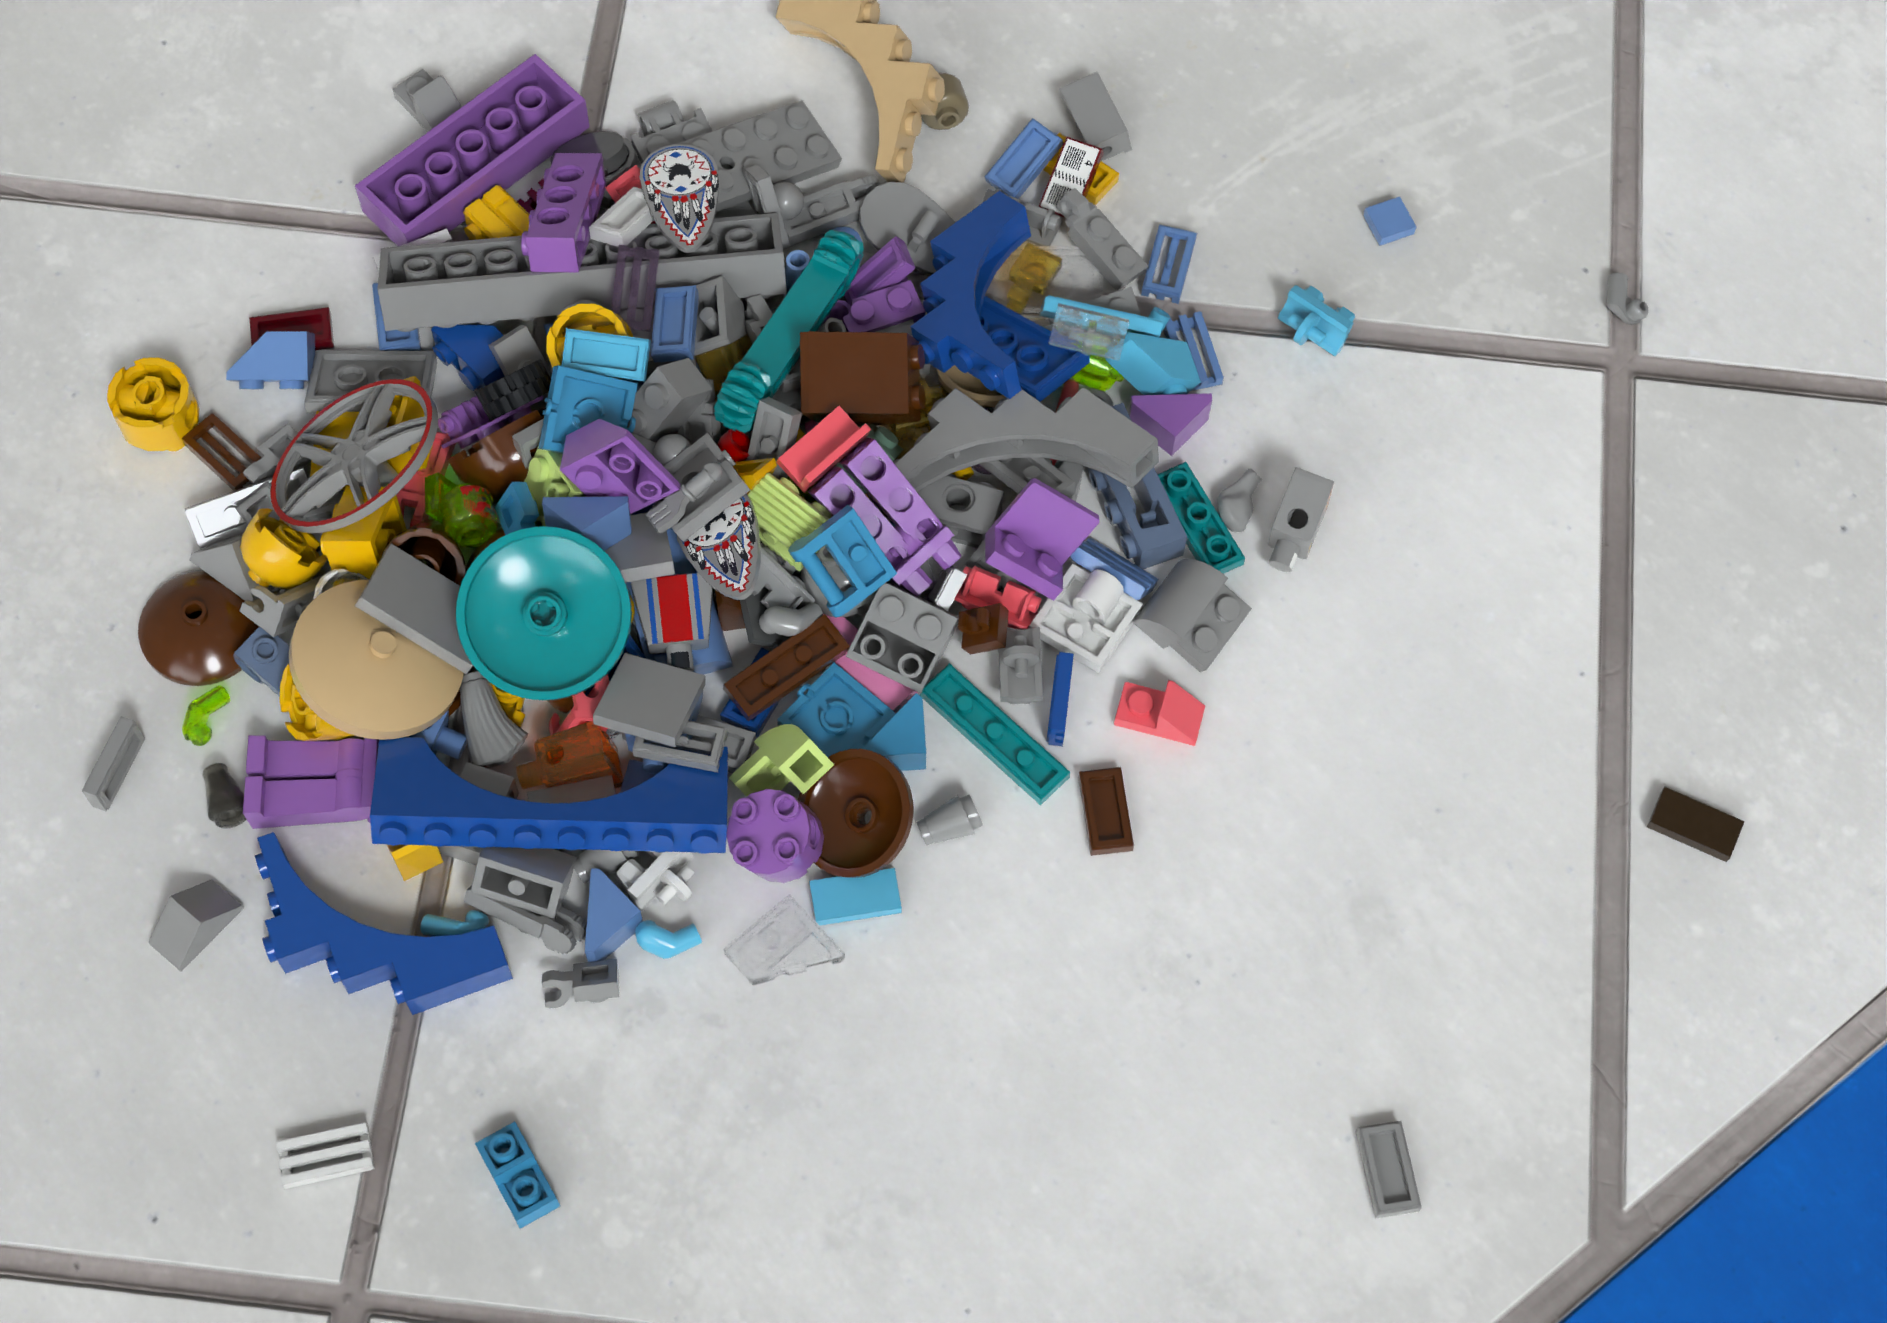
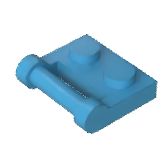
(854, 553)

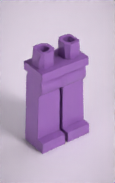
(917, 528)
(308, 781)

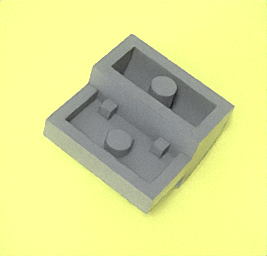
(1193, 613)

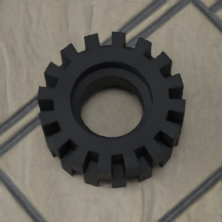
(514, 390)

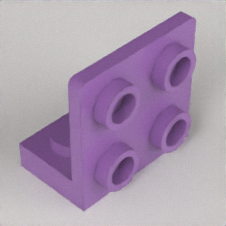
(1038, 537)

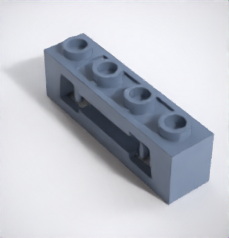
(1159, 533)

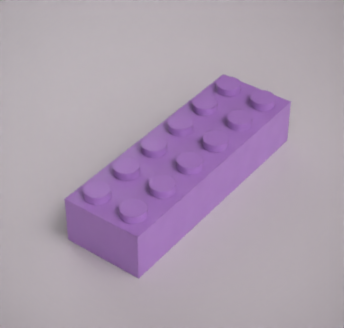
(477, 147)

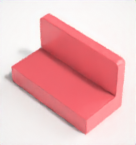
(822, 448)

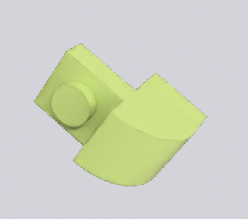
(782, 757)

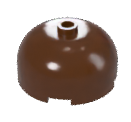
(494, 458)

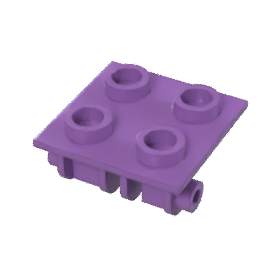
(470, 423)

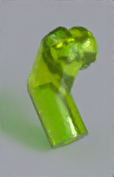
(198, 712)

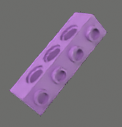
(564, 213)

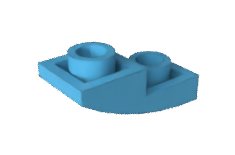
(517, 1175)

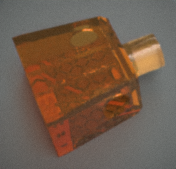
(572, 757)

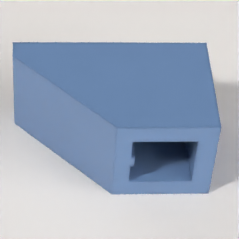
(276, 357)

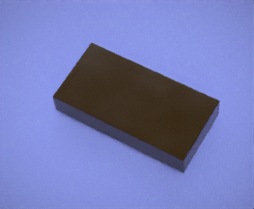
(1695, 824)

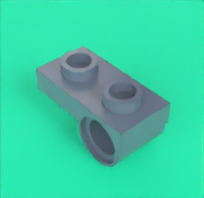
(263, 658)

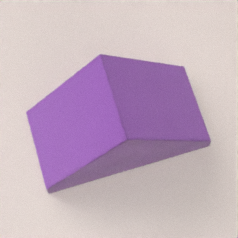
(1171, 417)

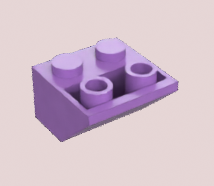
(612, 462)

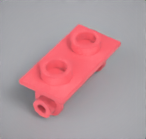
(981, 590)

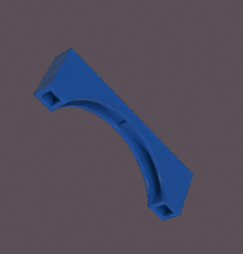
(428, 804)

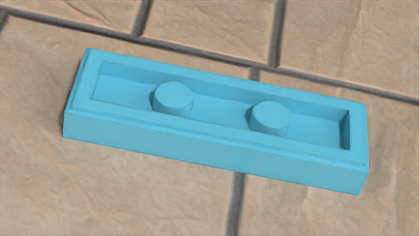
(1137, 323)

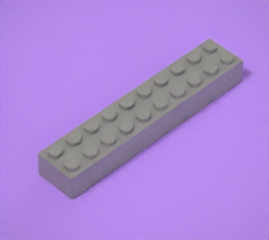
(494, 280)

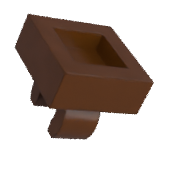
(983, 628)

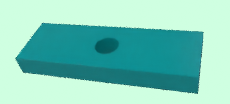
(1206, 538)

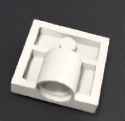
(1087, 616)

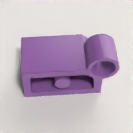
(880, 309)

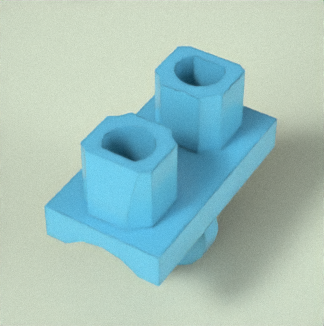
(1316, 320)

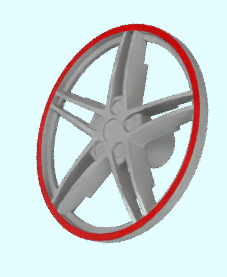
(355, 460)

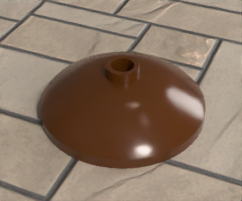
(199, 648)
(841, 799)

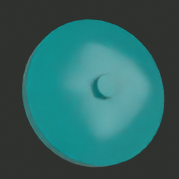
(543, 613)

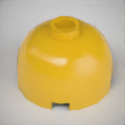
(279, 553)

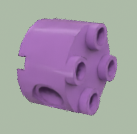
(774, 835)

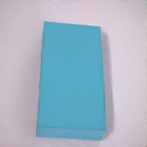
(606, 354)
(855, 898)

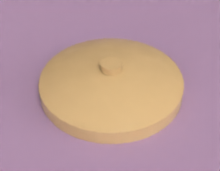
(364, 672)

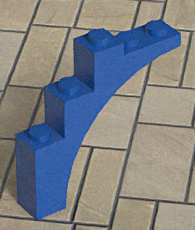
(954, 295)
(419, 968)

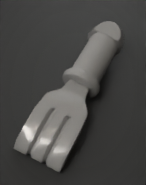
(673, 507)

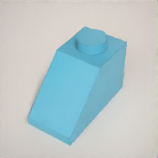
(1156, 365)

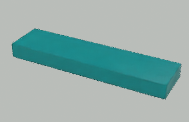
(995, 734)

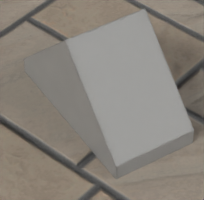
(227, 566)
(192, 922)

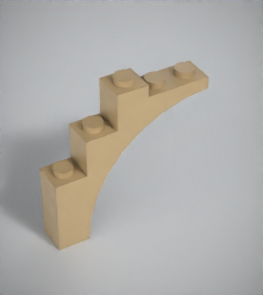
(900, 87)

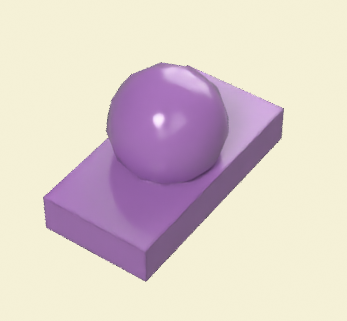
(882, 270)

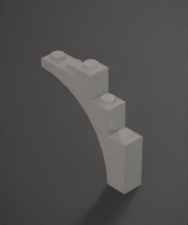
(1021, 427)

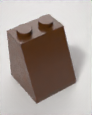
(864, 374)

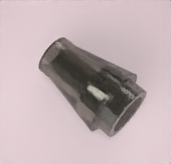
(223, 797)

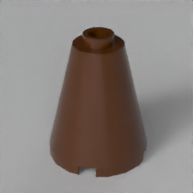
(433, 548)

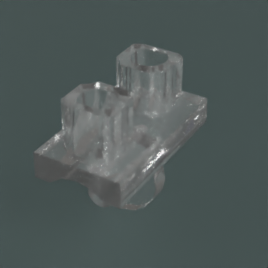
(1088, 332)

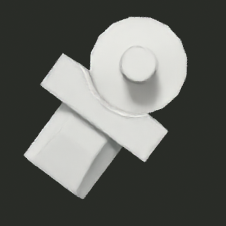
(660, 880)

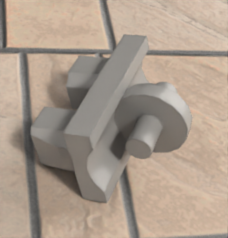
(1021, 667)

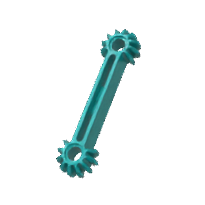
(778, 344)

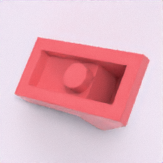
(1160, 713)

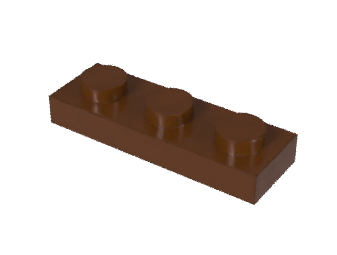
(786, 667)

